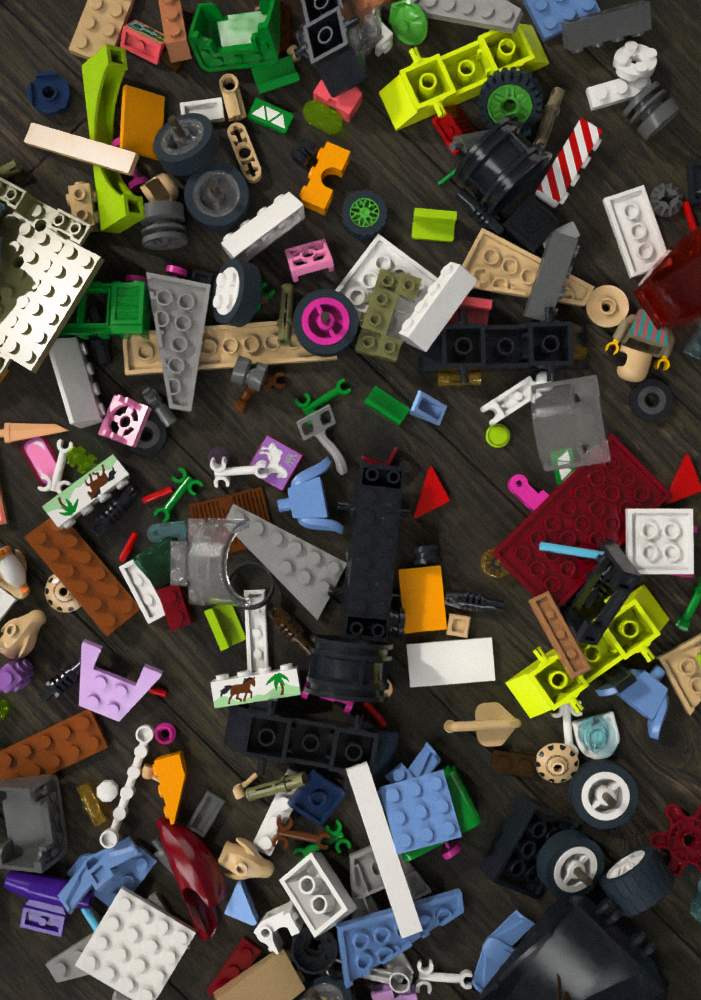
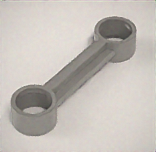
(381, 975)

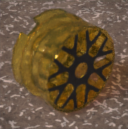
(491, 565)

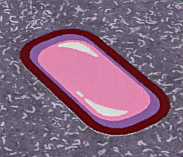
(40, 457)

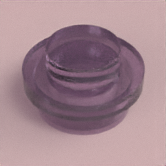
(218, 453)

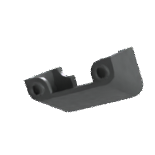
(32, 823)

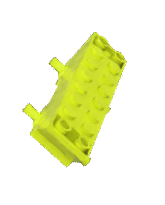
(458, 75)
(546, 683)

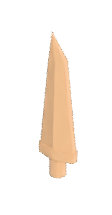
(21, 431)

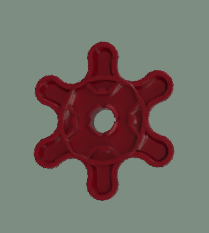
(674, 842)

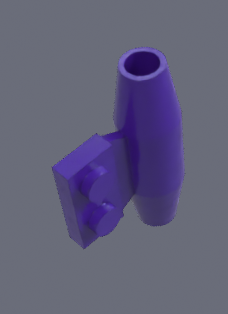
(44, 909)

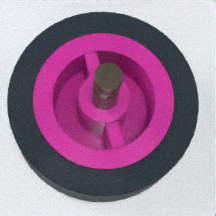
(325, 323)

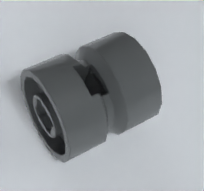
(249, 373)

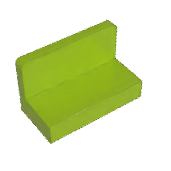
(433, 225)
(225, 626)

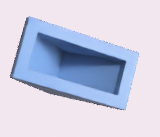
(428, 408)
(241, 905)

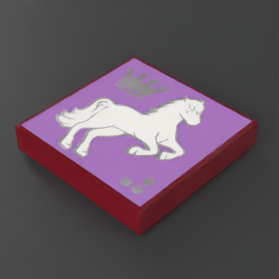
(280, 462)

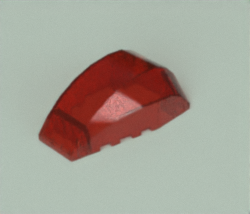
(673, 285)

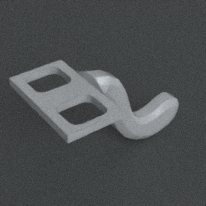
(319, 432)

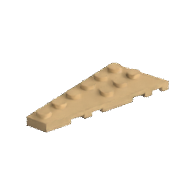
(512, 270)
(684, 671)

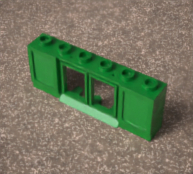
(126, 312)

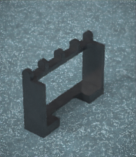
(622, 584)

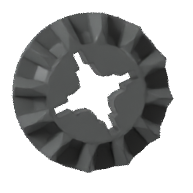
(661, 207)

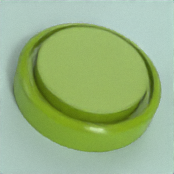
(497, 435)

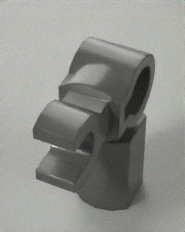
(162, 410)

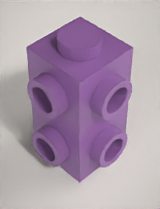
(15, 675)

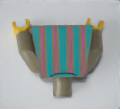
(641, 335)

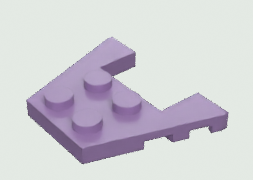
(106, 691)

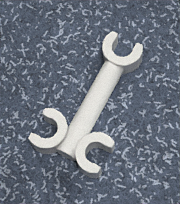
(223, 473)
(55, 483)
(565, 711)
(426, 975)

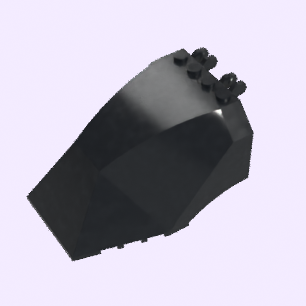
(586, 953)

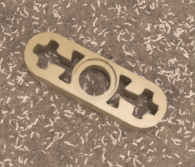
(234, 141)

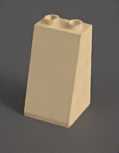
(266, 980)

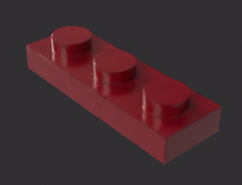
(238, 962)

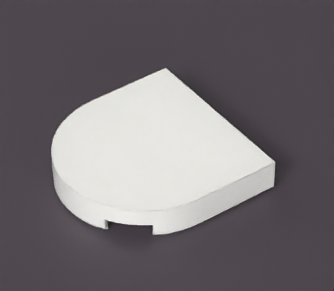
(613, 742)

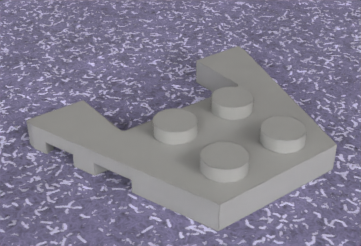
(366, 879)

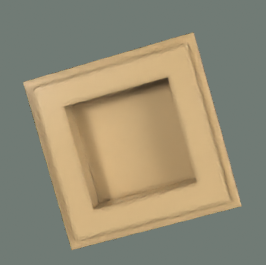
(458, 625)

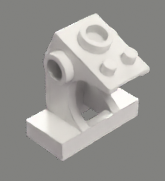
(281, 916)

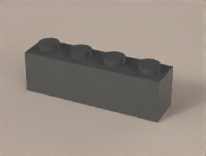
(606, 25)
(551, 275)

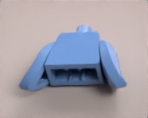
(309, 501)
(645, 696)

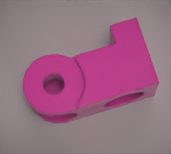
(525, 493)

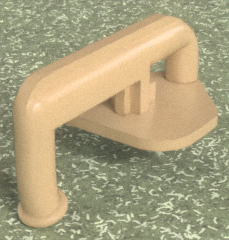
(491, 723)

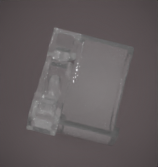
(566, 426)
(203, 561)

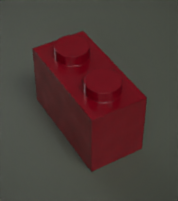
(176, 606)

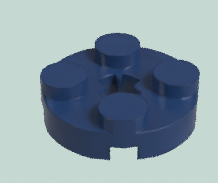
(56, 104)

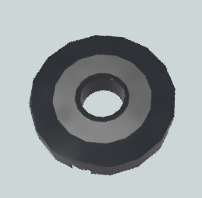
(663, 400)
(157, 440)

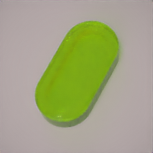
(322, 117)

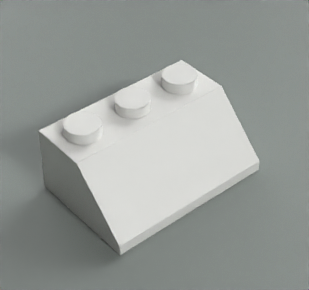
(317, 893)

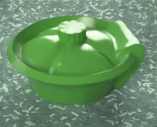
(408, 22)

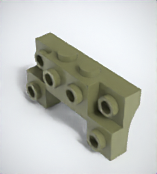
(381, 306)

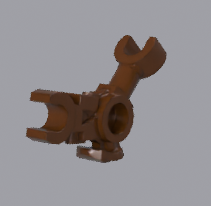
(268, 384)

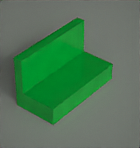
(275, 75)
(386, 406)

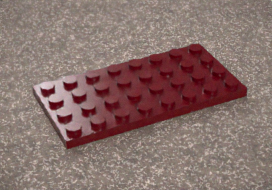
(579, 514)

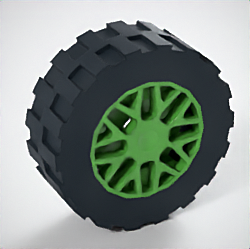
(364, 214)

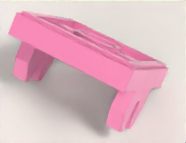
(297, 254)
(131, 439)

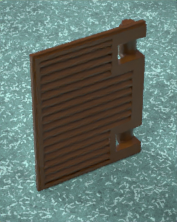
(250, 500)

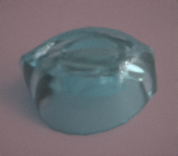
(594, 733)

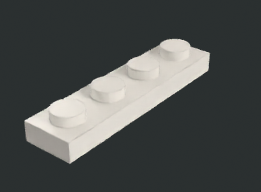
(269, 827)

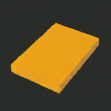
(140, 120)
(422, 599)

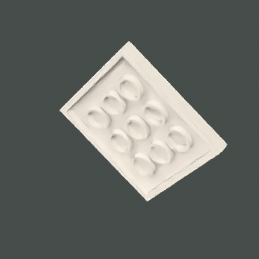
(364, 275)
(135, 947)

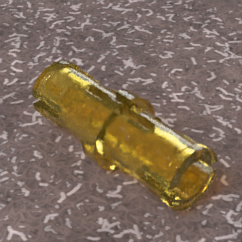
(453, 379)
(91, 804)

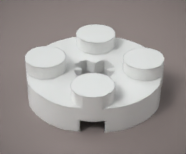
(644, 57)

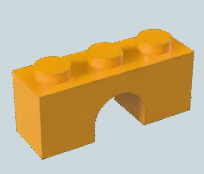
(331, 161)

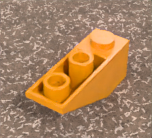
(172, 775)

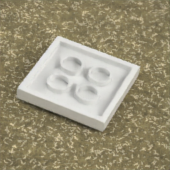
(660, 540)

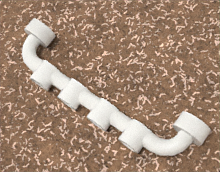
(144, 735)

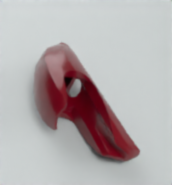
(195, 874)

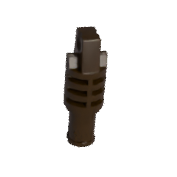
(290, 628)

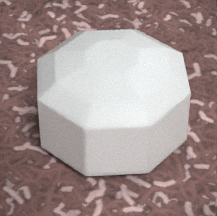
(107, 790)

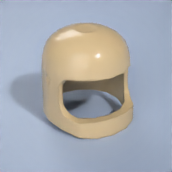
(160, 188)
(636, 365)

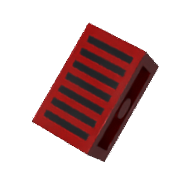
(452, 124)

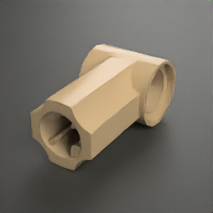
(232, 98)

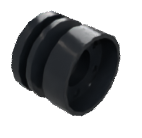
(314, 957)

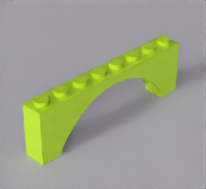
(102, 80)

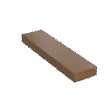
(559, 635)

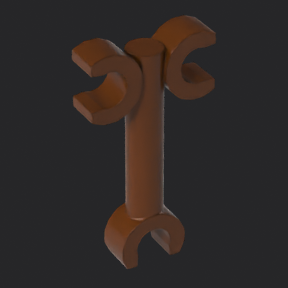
(284, 832)

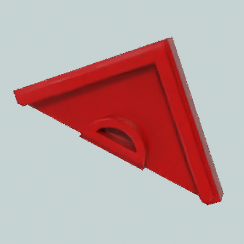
(684, 482)
(431, 495)

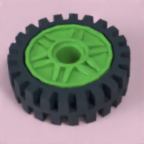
(510, 86)

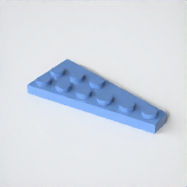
(376, 937)

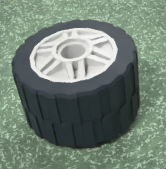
(637, 881)

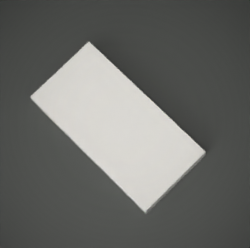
(635, 230)
(450, 662)

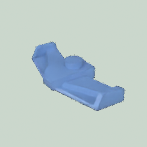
(423, 764)
(97, 872)
(499, 947)

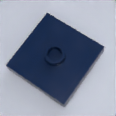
(317, 798)

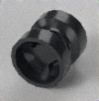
(304, 153)

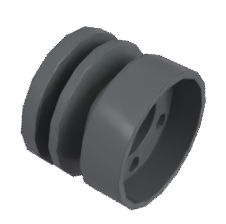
(651, 110)
(163, 225)

